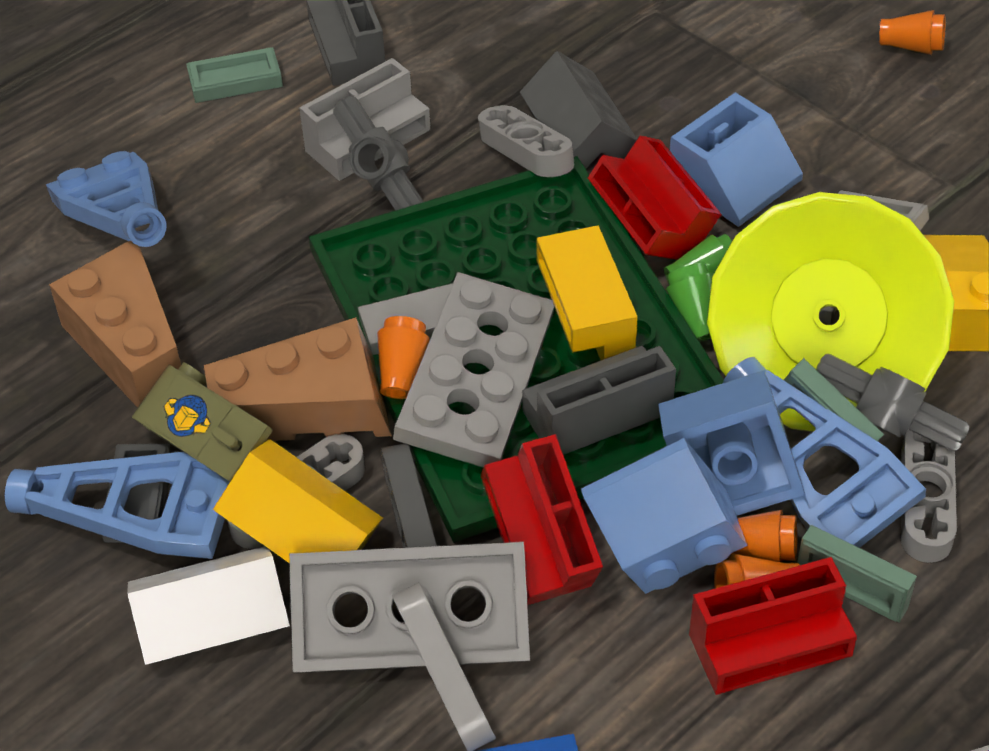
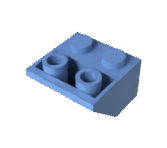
(737, 158)

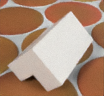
(207, 604)

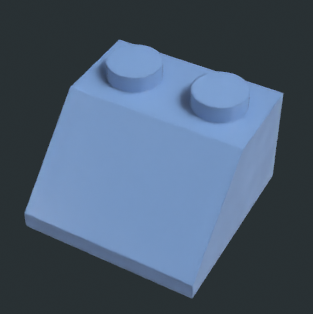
(739, 440)
(665, 516)

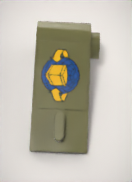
(200, 421)

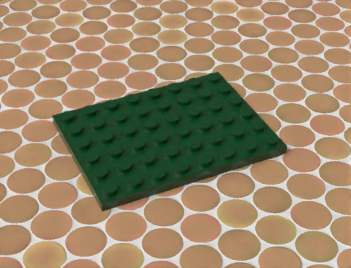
(494, 237)

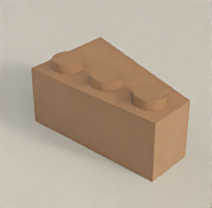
(118, 319)
(306, 384)

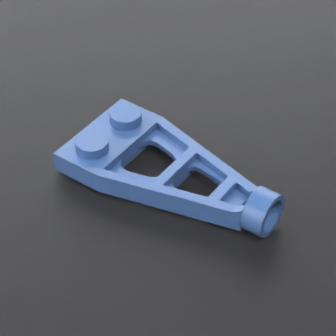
(112, 198)
(868, 499)
(187, 522)

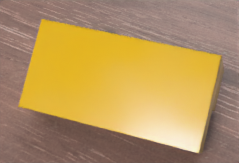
(587, 292)
(293, 506)

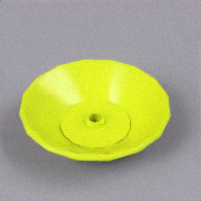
(840, 256)

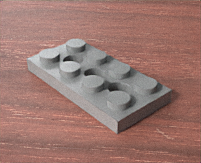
(495, 395)
(376, 575)

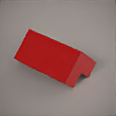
(655, 199)
(540, 507)
(771, 625)

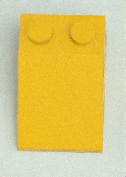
(968, 276)

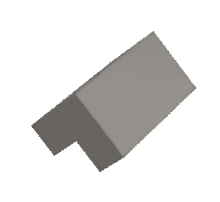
(386, 100)

